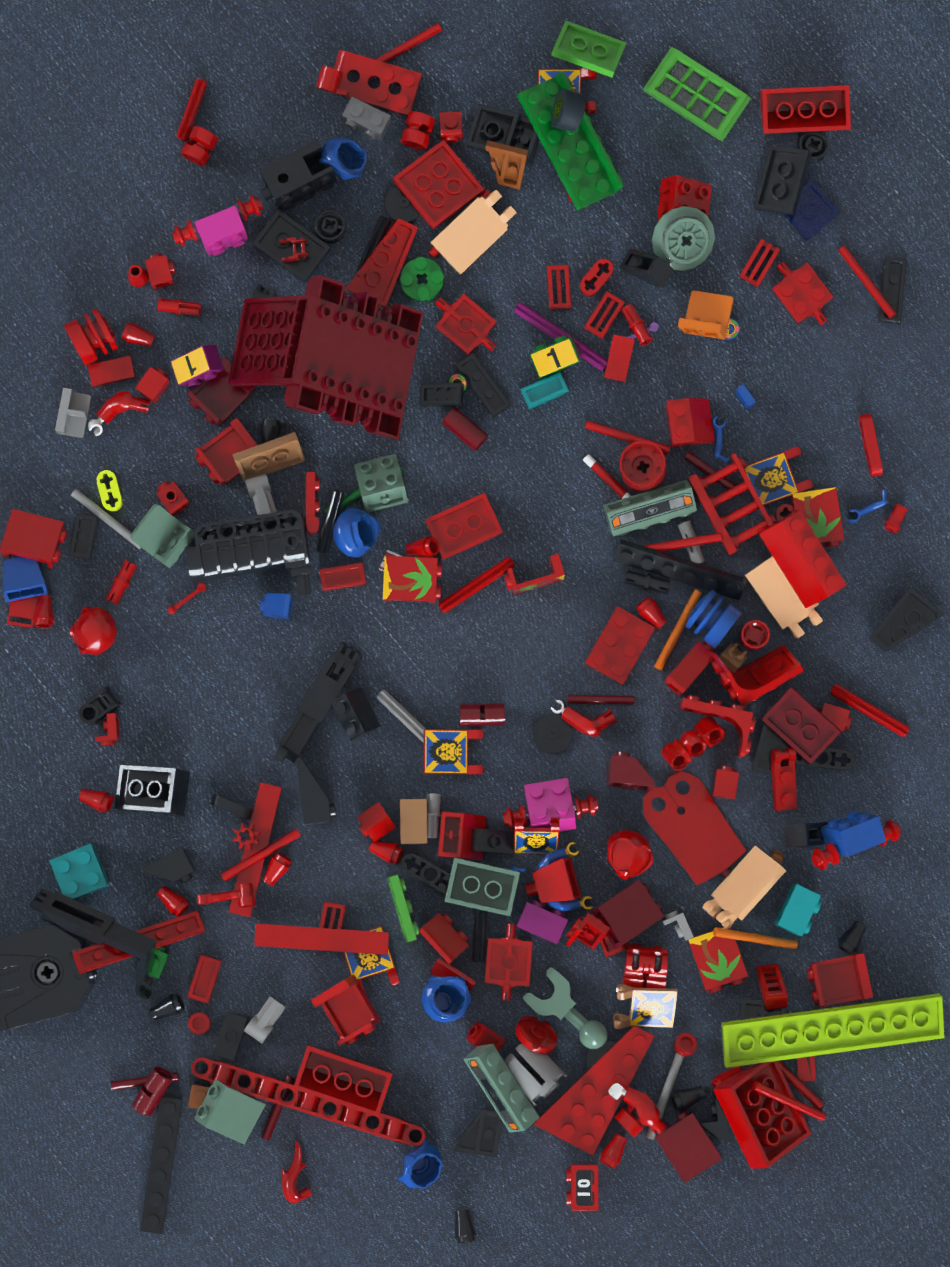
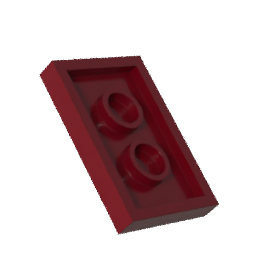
(801, 725)

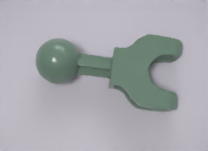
(591, 1033)

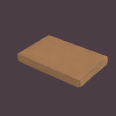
(269, 456)

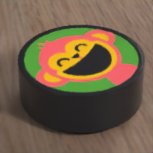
(460, 377)

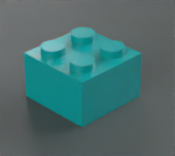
(79, 872)
(798, 910)

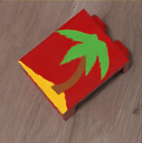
(821, 513)
(558, 575)
(411, 579)
(717, 961)

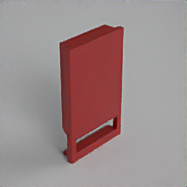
(24, 609)

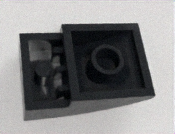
(502, 128)

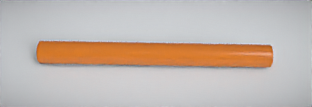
(677, 630)
(755, 938)

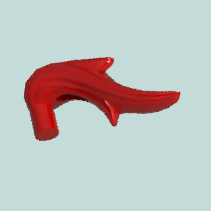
(290, 1177)

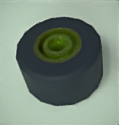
(568, 110)

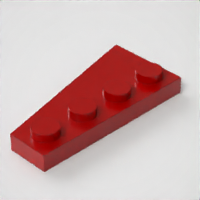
(385, 262)

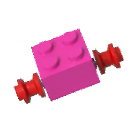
(220, 229)
(551, 800)

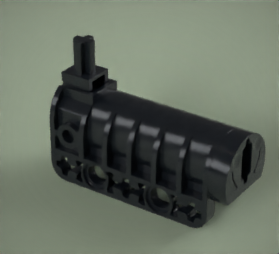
(251, 551)

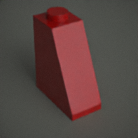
(689, 668)

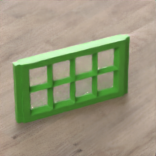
(697, 94)

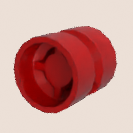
(417, 130)
(199, 146)
(754, 635)
(628, 1121)

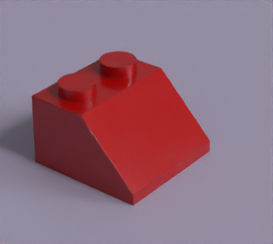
(689, 422)
(444, 937)

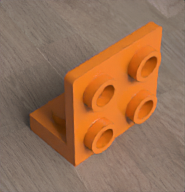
(707, 315)

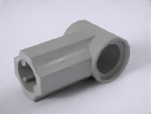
(260, 493)
(262, 1023)

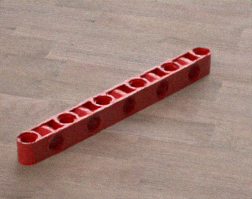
(271, 1088)

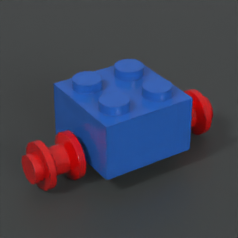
(853, 835)

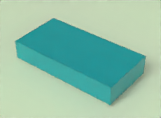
(544, 390)

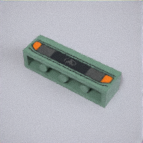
(650, 508)
(501, 1088)

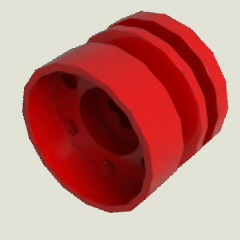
(91, 336)
(645, 454)

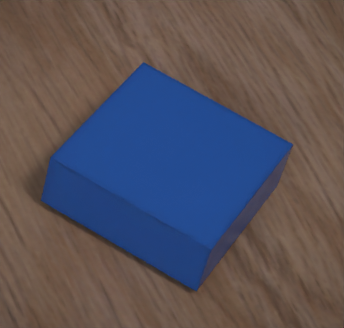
(745, 397)

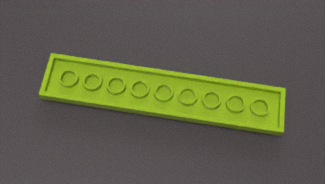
(832, 1030)

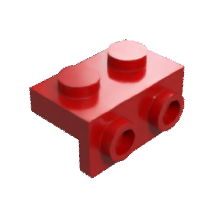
(588, 931)

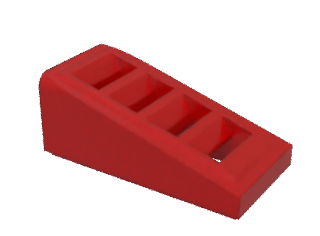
(773, 999)

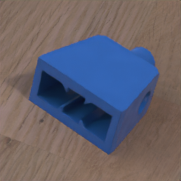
(22, 579)

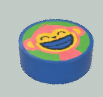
(733, 330)

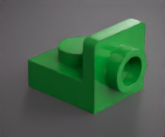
(158, 963)

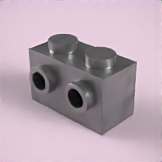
(366, 119)

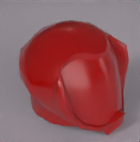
(93, 630)
(629, 853)

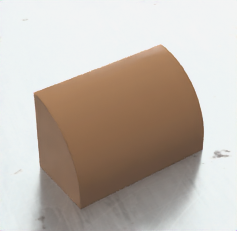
(413, 821)

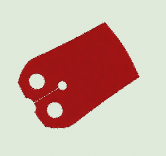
(699, 836)

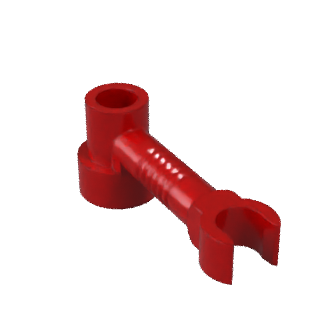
(244, 896)

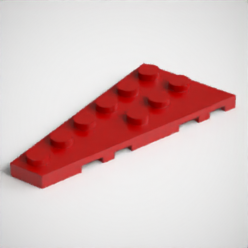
(587, 1106)

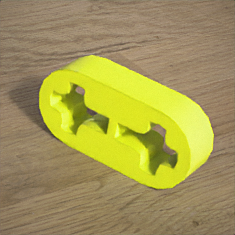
(104, 492)

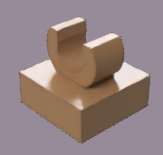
(733, 657)

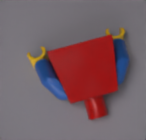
(557, 882)

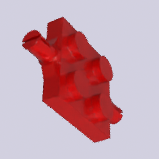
(802, 293)
(465, 324)
(508, 962)

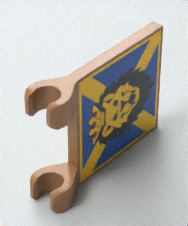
(648, 1007)

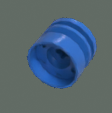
(713, 618)

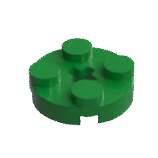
(422, 292)

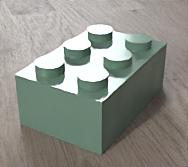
(482, 887)

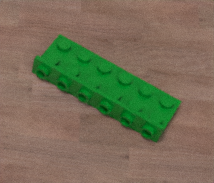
(575, 155)

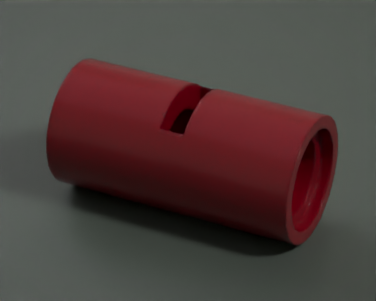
(464, 429)
(482, 714)
(152, 1091)

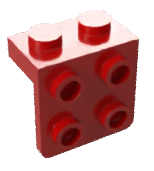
(683, 191)

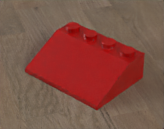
(761, 1124)

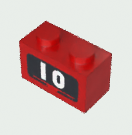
(583, 1187)

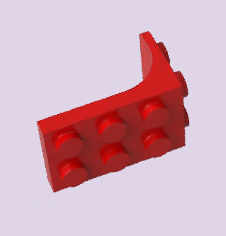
(759, 676)
(734, 714)

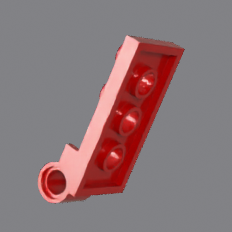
(336, 81)

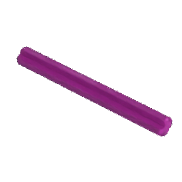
(555, 332)

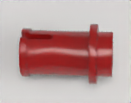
(895, 518)

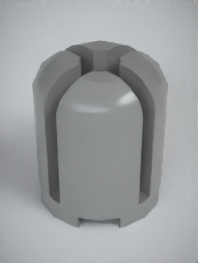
(542, 1065)

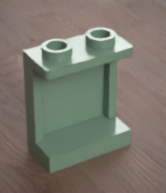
(229, 1112)

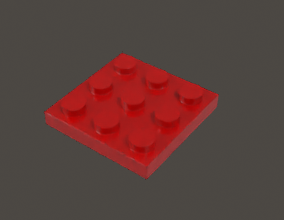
(438, 184)

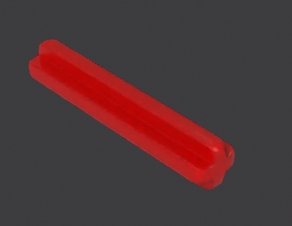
(191, 109)

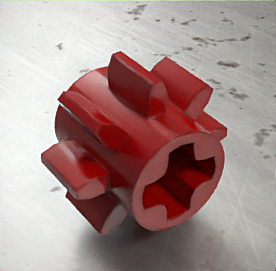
(252, 834)

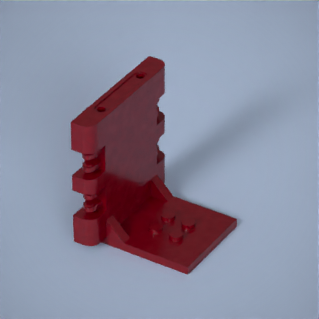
(331, 353)

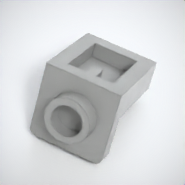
(682, 927)

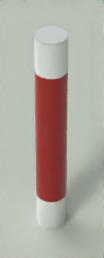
(605, 476)

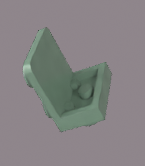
(162, 535)

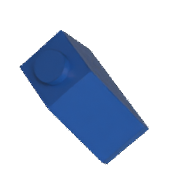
(277, 606)

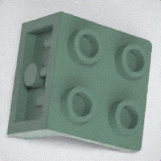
(381, 483)

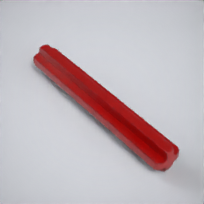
(476, 585)
(869, 710)

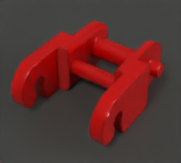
(295, 257)

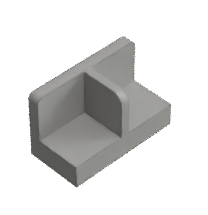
(73, 413)

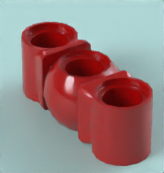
(692, 743)

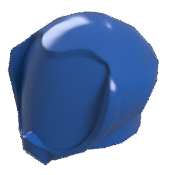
(344, 157)
(355, 532)
(448, 993)
(421, 1166)

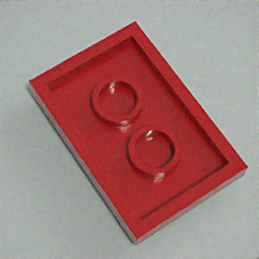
(464, 526)
(619, 645)

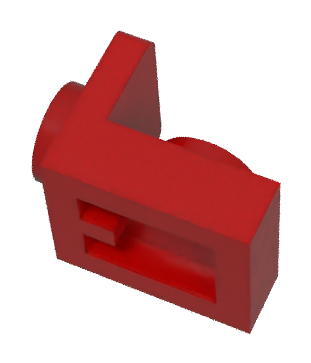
(451, 126)
(111, 726)
(482, 1035)

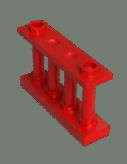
(711, 503)

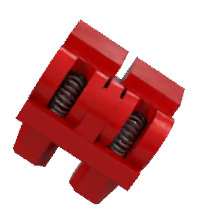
(645, 967)

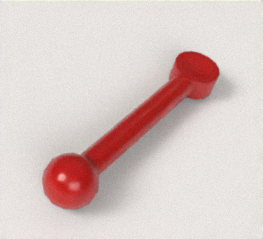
(200, 588)

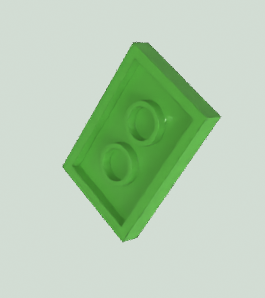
(588, 49)
(403, 908)

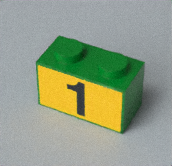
(556, 356)

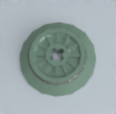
(679, 223)

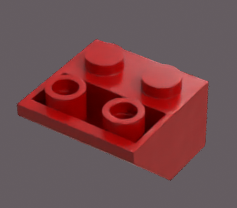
(457, 835)

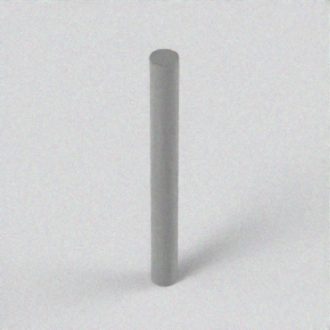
(103, 516)
(666, 1091)

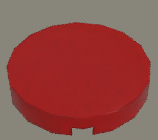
(536, 1035)

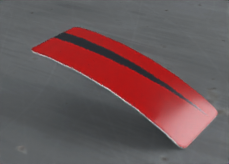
(806, 1069)

